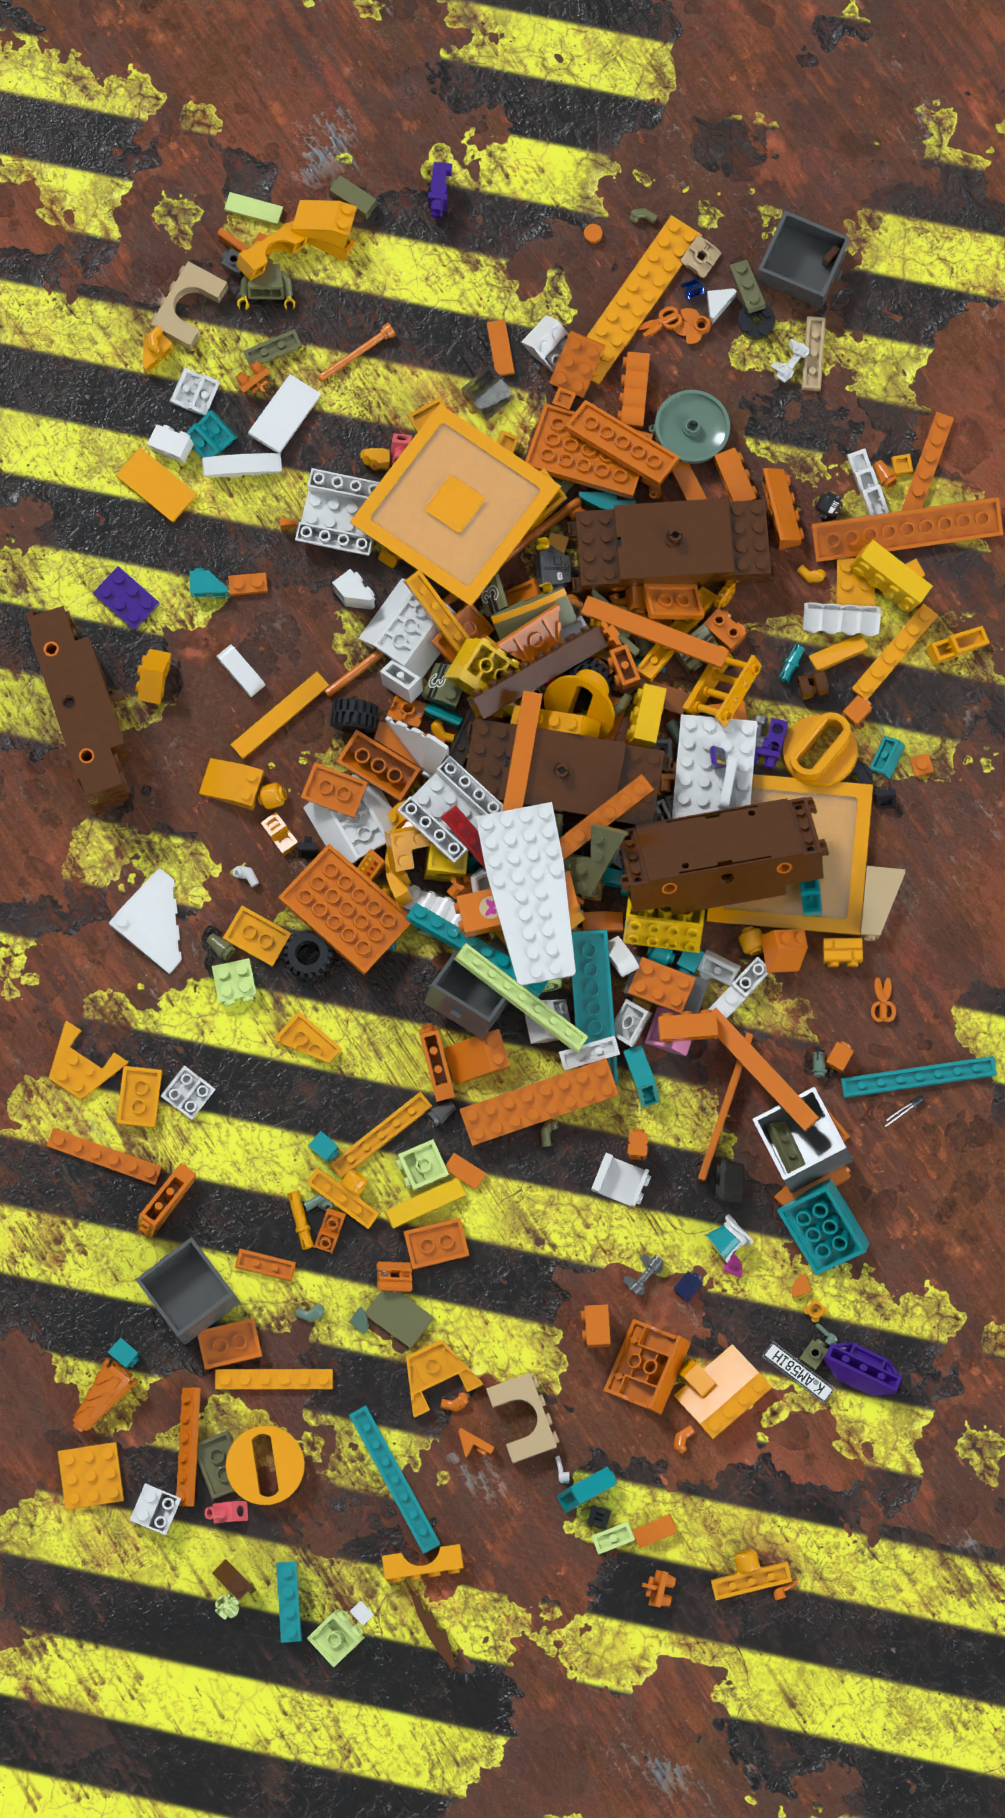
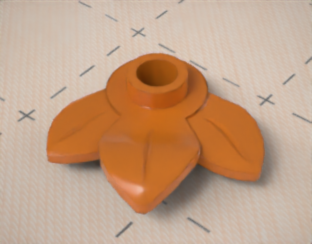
(690, 324)

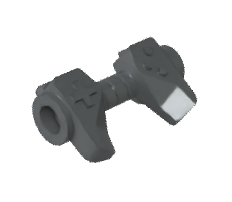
(653, 1266)

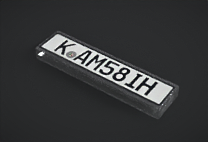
(798, 1372)

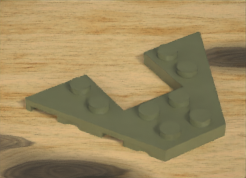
(587, 871)

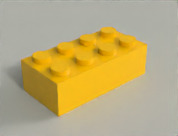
(890, 576)

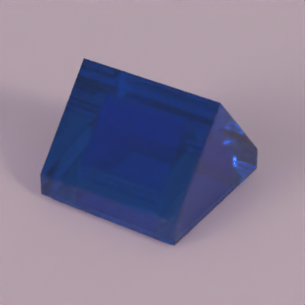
(692, 288)

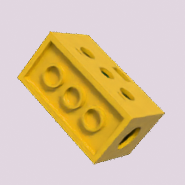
(441, 868)

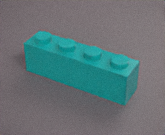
(289, 1601)

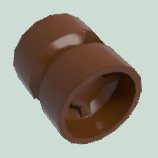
(813, 685)

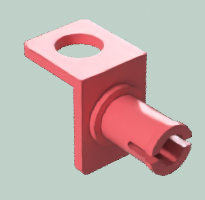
(398, 446)
(227, 1512)

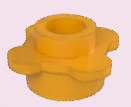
(815, 1305)

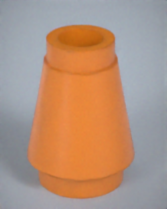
(885, 474)

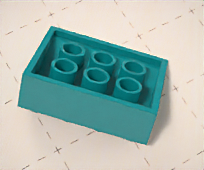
(824, 1227)

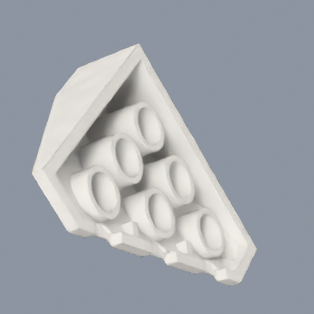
(426, 751)
(150, 921)

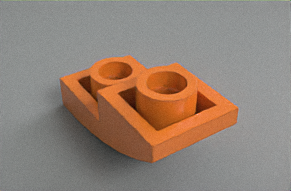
(603, 921)
(330, 1230)
(654, 1530)

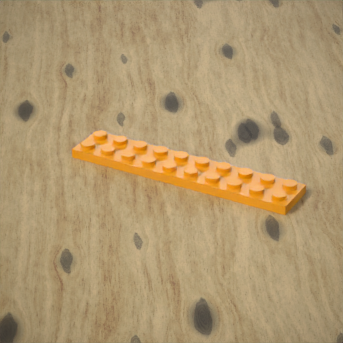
(640, 293)

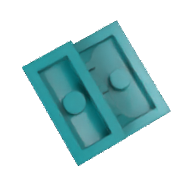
(210, 435)

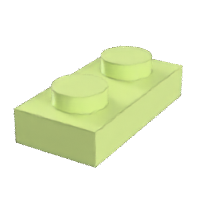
(613, 1538)

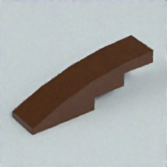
(438, 1638)

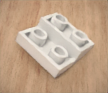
(187, 1092)

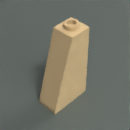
(879, 894)

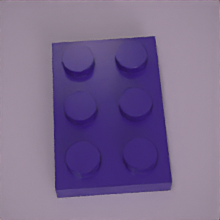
(126, 598)

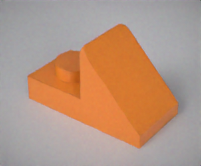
(469, 1440)

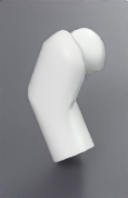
(246, 873)

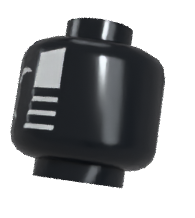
(829, 506)

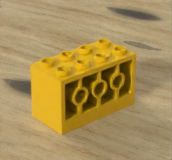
(479, 664)
(663, 930)

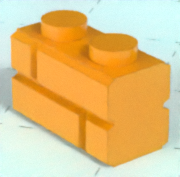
(842, 951)

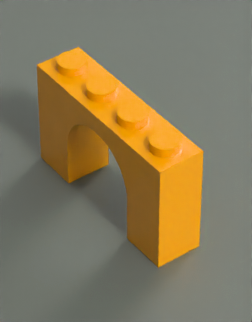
(563, 722)

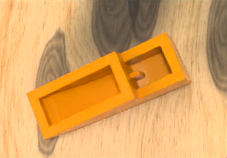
(957, 645)
(398, 884)

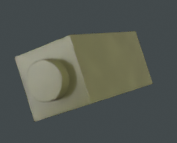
(347, 192)

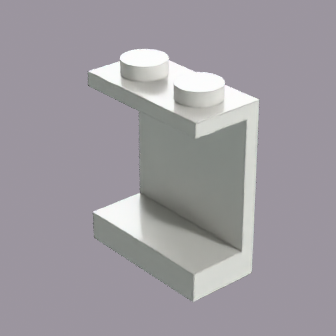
(620, 1181)

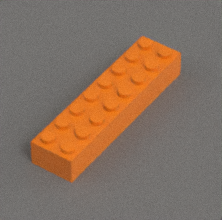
(539, 1102)

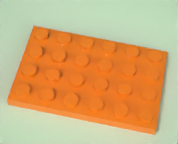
(575, 460)
(345, 909)

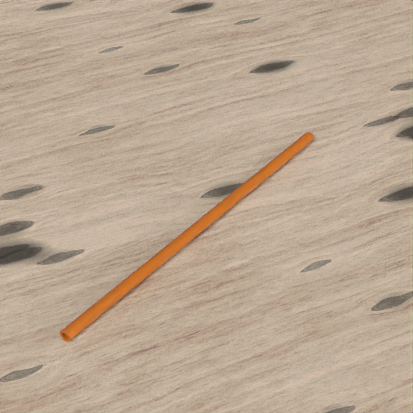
(450, 599)

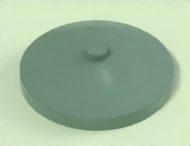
(692, 426)

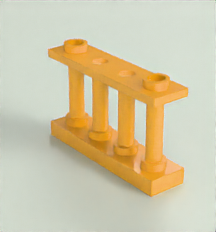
(709, 680)

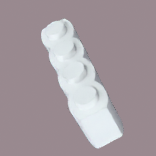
(841, 618)
(441, 906)

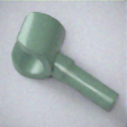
(831, 1338)

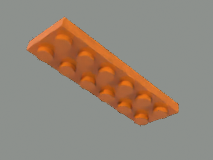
(622, 443)

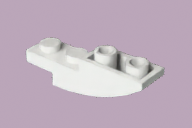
(741, 988)

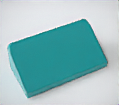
(443, 714)
(887, 757)

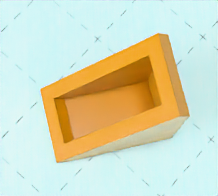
(696, 1377)

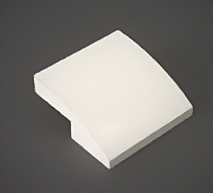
(194, 392)

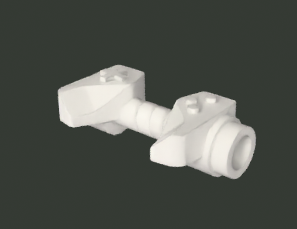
(785, 369)

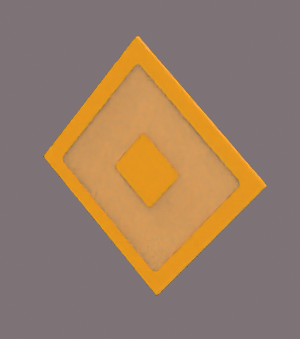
(455, 504)
(844, 824)

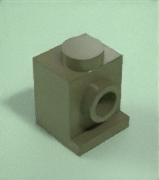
(810, 1360)

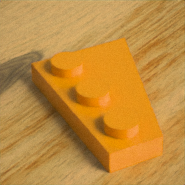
(307, 1038)

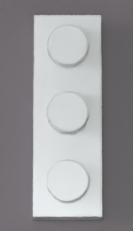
(590, 1053)

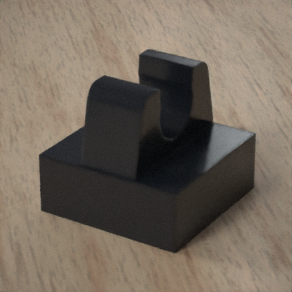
(885, 798)
(307, 849)
(599, 1517)

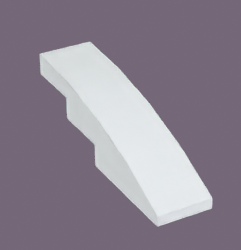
(241, 465)
(867, 482)

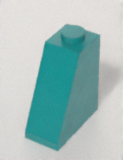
(641, 1076)
(586, 1489)

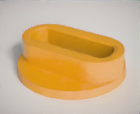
(564, 691)
(836, 761)
(242, 1466)

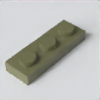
(747, 286)
(273, 348)
(785, 1146)

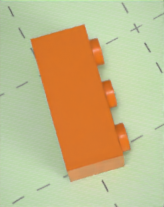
(734, 476)
(687, 1026)

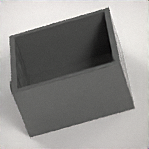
(796, 259)
(465, 998)
(819, 1145)
(187, 1291)

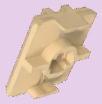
(691, 261)

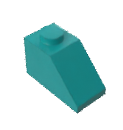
(205, 584)

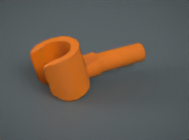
(780, 1594)

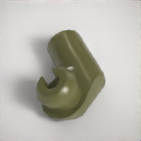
(642, 213)
(622, 704)
(545, 1131)

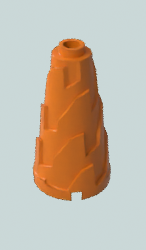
(108, 1388)

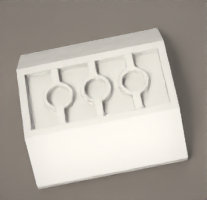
(329, 509)
(403, 631)
(444, 789)
(358, 835)

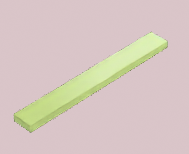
(521, 998)

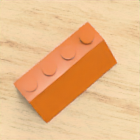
(781, 508)
(379, 766)

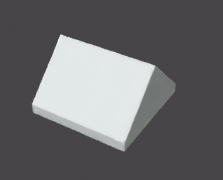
(630, 1026)

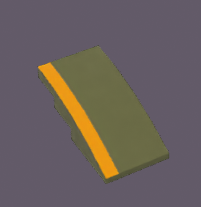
(524, 611)

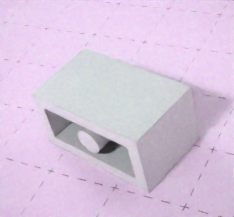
(170, 443)
(401, 681)

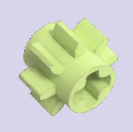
(227, 1606)

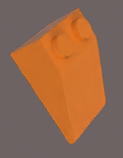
(477, 1057)

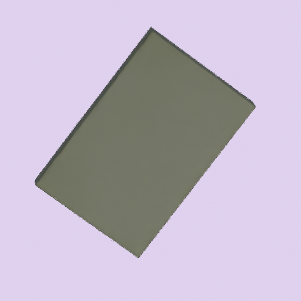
(399, 1316)
(212, 1462)

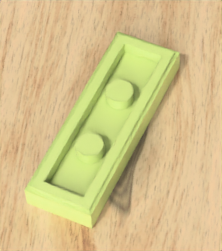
(253, 208)

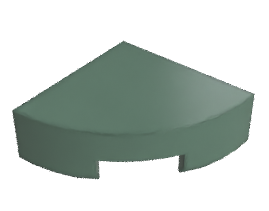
(360, 1320)

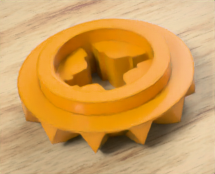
(725, 595)

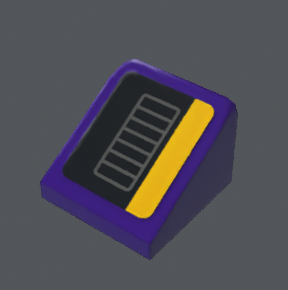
(717, 757)

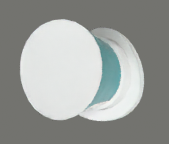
(728, 1238)

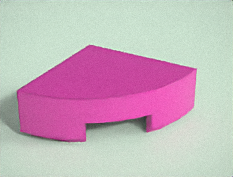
(733, 1266)

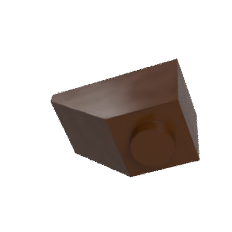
(232, 1579)

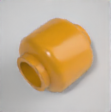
(272, 795)
(751, 941)

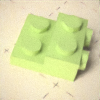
(234, 982)
(421, 1165)
(336, 1637)

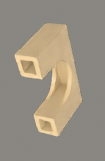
(190, 280)
(524, 1389)

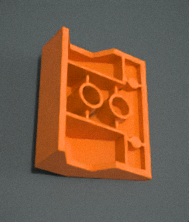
(647, 1366)

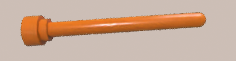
(386, 332)

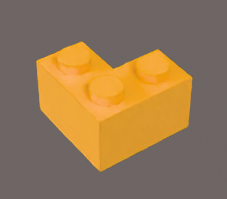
(153, 676)
(399, 846)

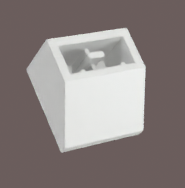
(546, 341)
(352, 591)
(538, 1033)
(155, 1509)

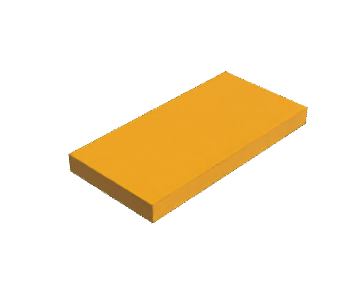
(156, 485)

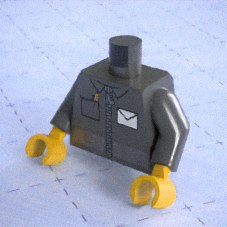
(552, 567)

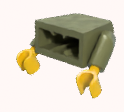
(268, 285)

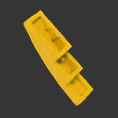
(425, 1203)

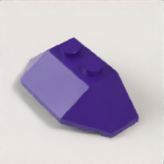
(862, 1369)

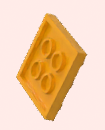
(91, 1476)

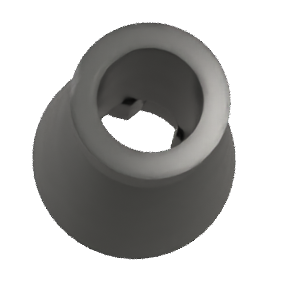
(441, 1113)

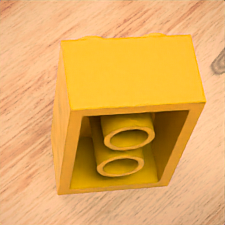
(645, 716)

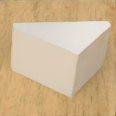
(718, 301)

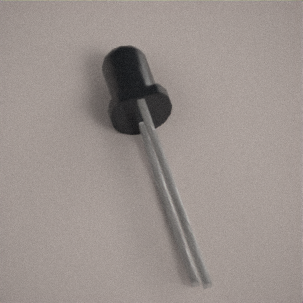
(914, 1103)

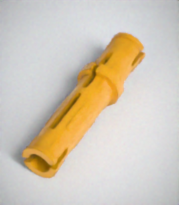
(302, 1226)

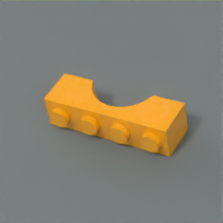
(254, 261)
(397, 1566)

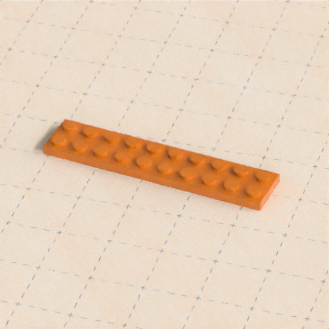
(908, 528)

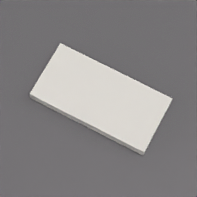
(284, 414)

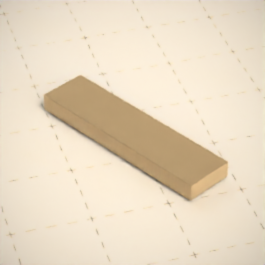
(813, 361)

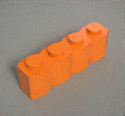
(635, 389)

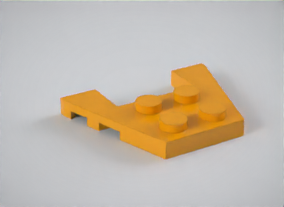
(75, 1071)
(432, 1366)

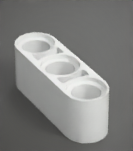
(240, 670)
(621, 957)

